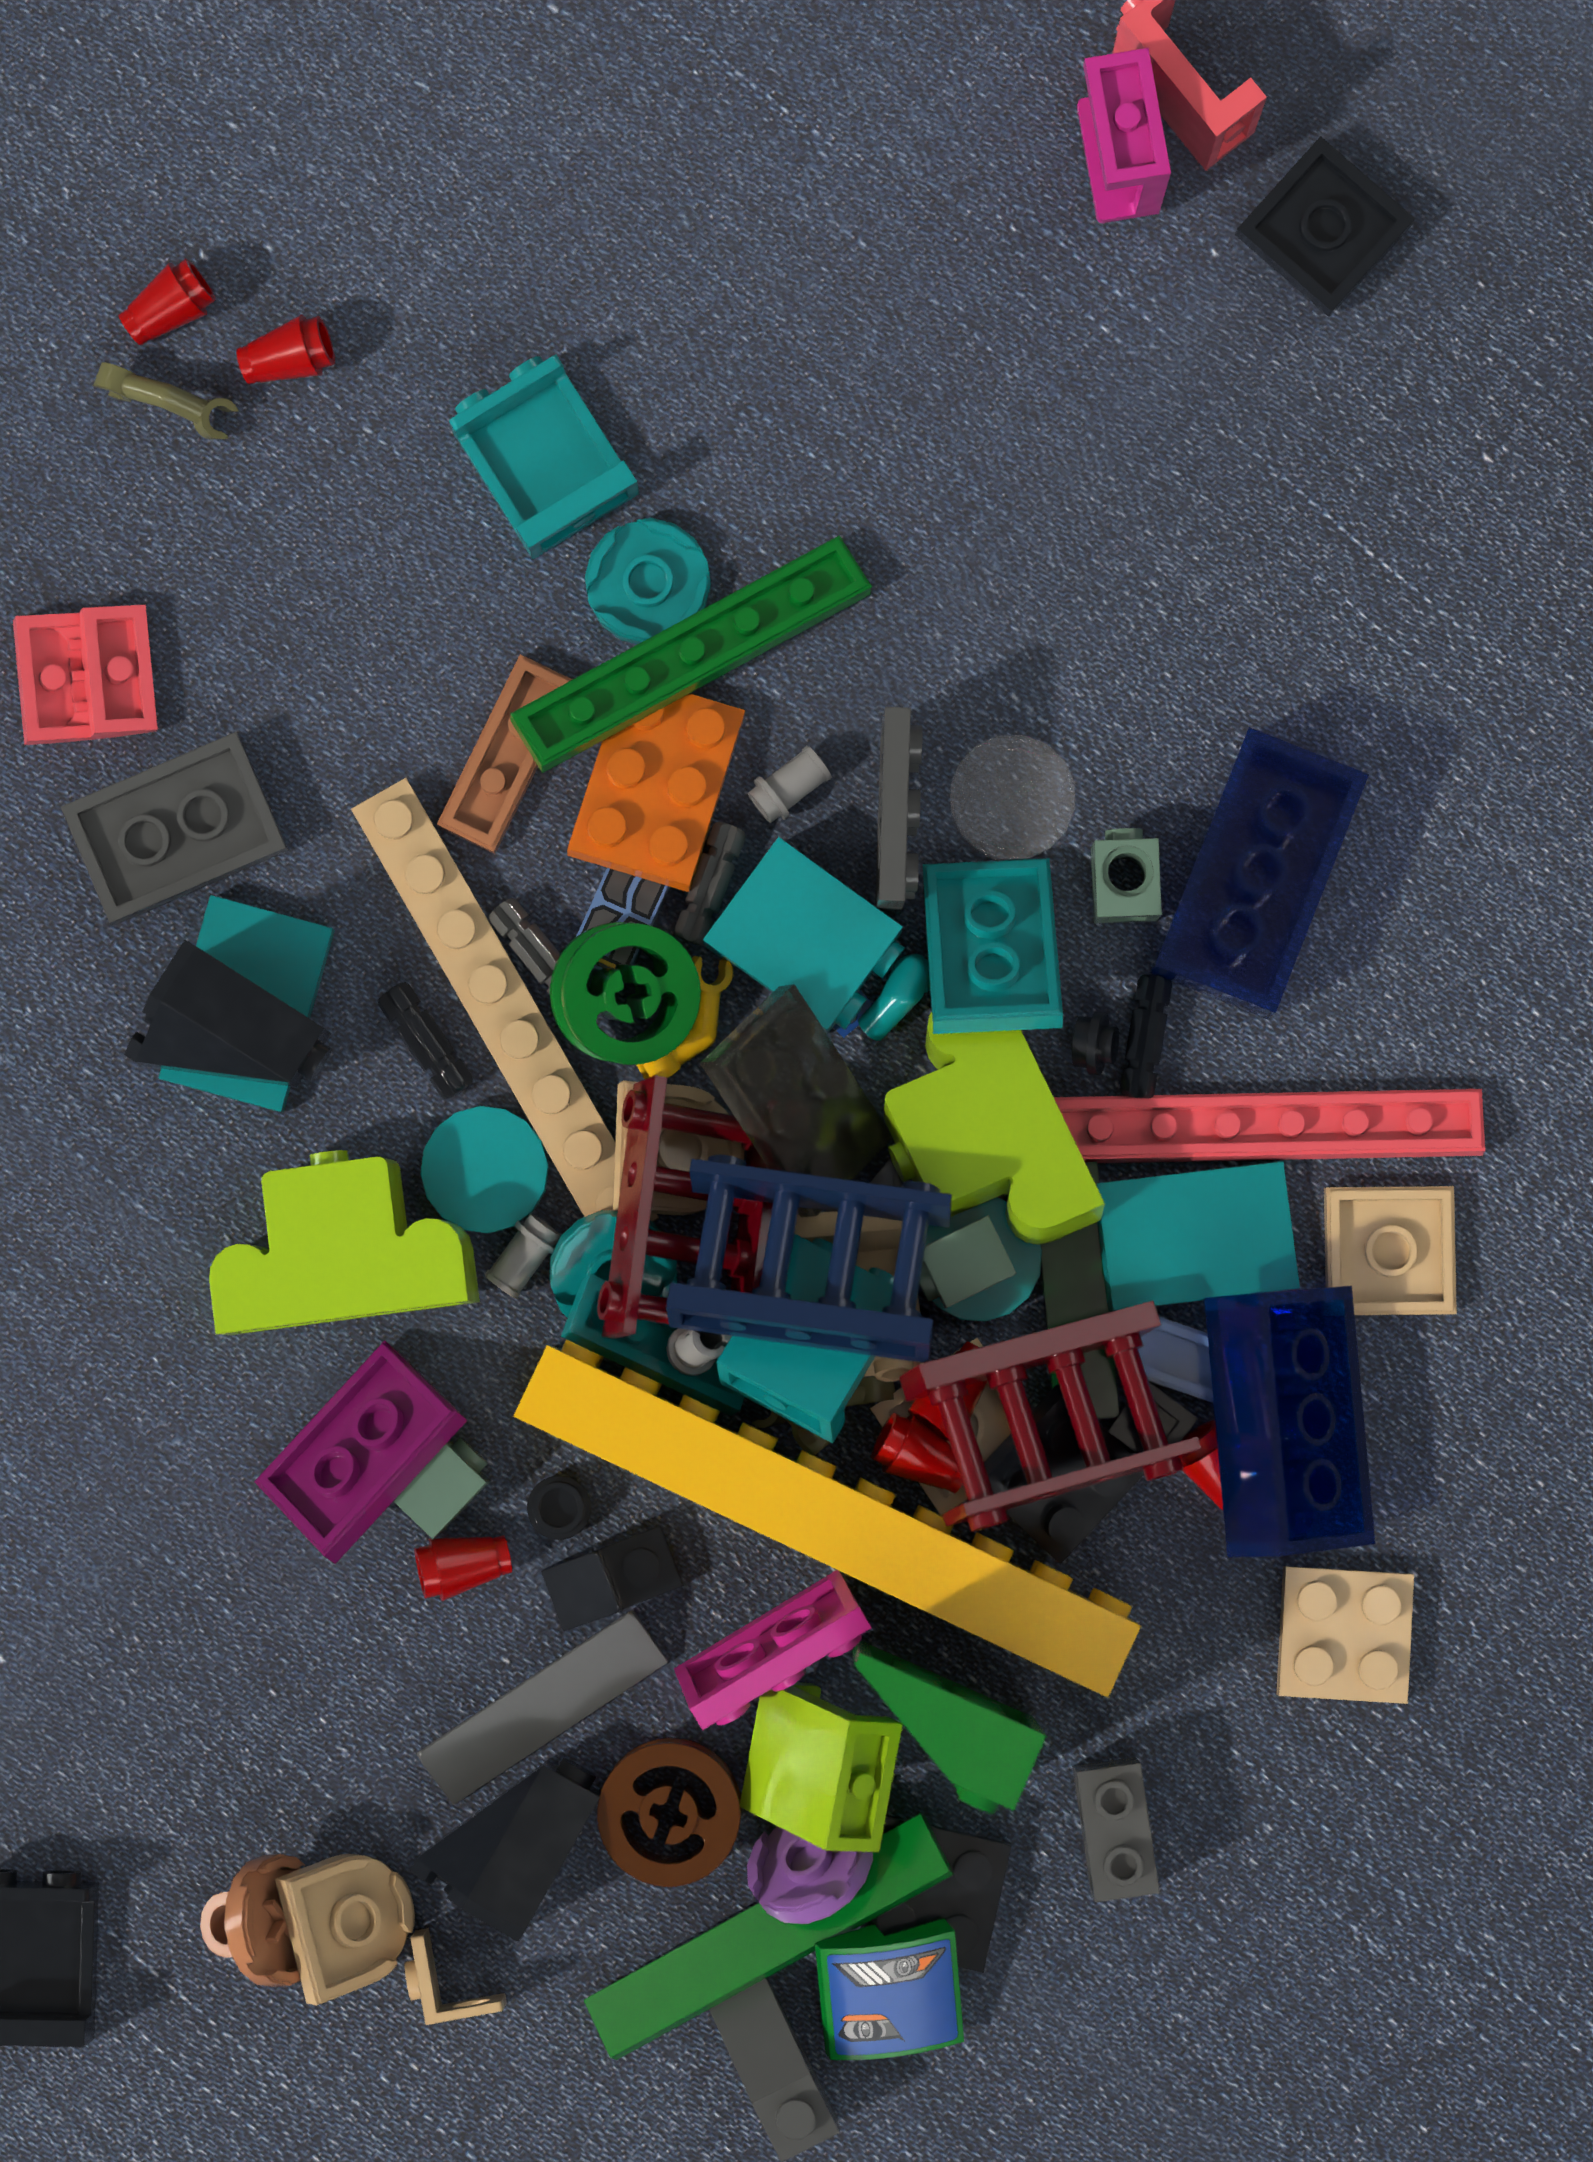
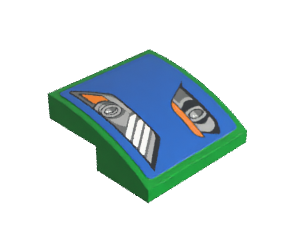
(889, 1992)

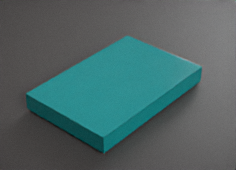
(992, 946)
(277, 955)
(1197, 1236)

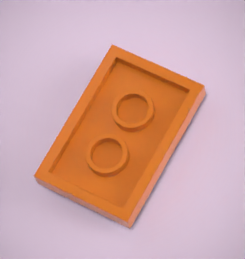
(658, 791)

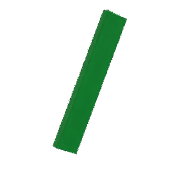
(690, 654)
(756, 1947)

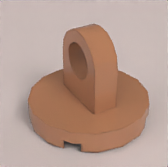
(252, 1924)

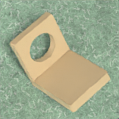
(423, 1985)

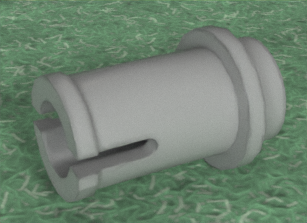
(789, 784)
(523, 1255)
(694, 1351)

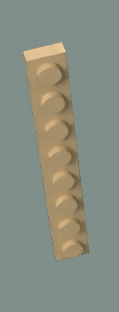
(492, 993)

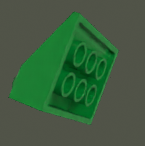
(969, 1736)

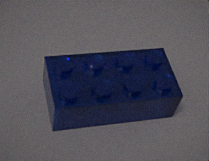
(1259, 873)
(1289, 1422)

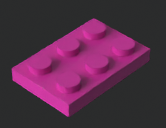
(772, 1651)

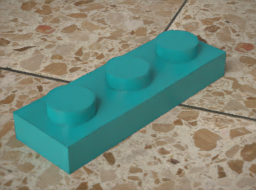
(643, 1351)

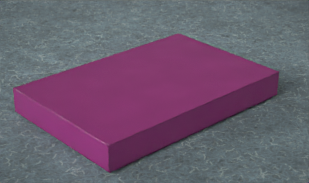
(360, 1451)

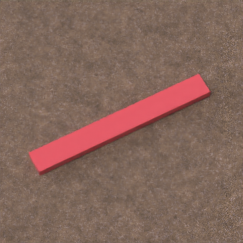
(1276, 1125)

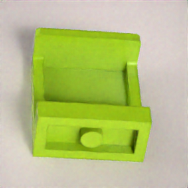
(820, 1769)

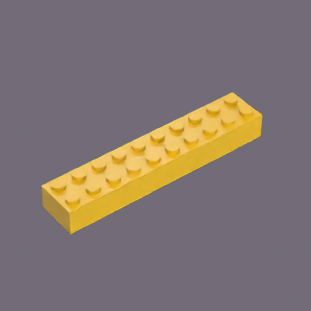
(828, 1519)

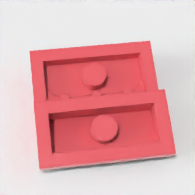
(85, 674)

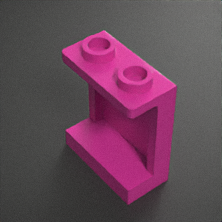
(1123, 136)

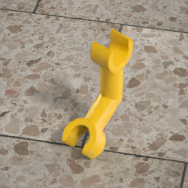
(704, 1029)

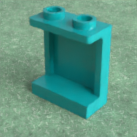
(542, 455)
(806, 931)
(798, 1380)

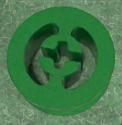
(672, 977)

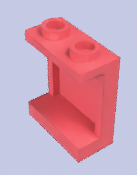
(1186, 102)

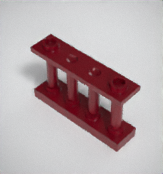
(644, 1116)
(1062, 1352)

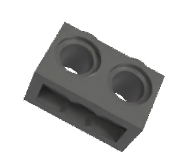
(1115, 1829)

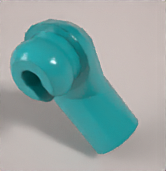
(901, 992)

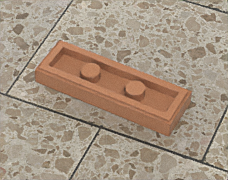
(499, 763)

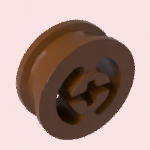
(623, 1794)

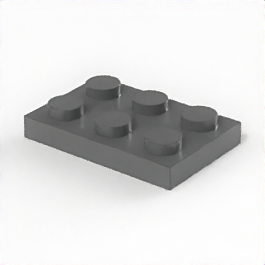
(897, 810)
(174, 828)

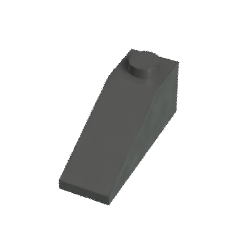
(775, 2070)

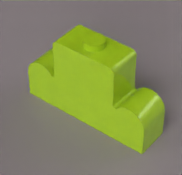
(990, 1131)
(339, 1252)

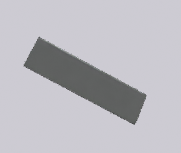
(542, 1707)

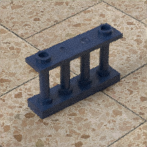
(834, 1319)

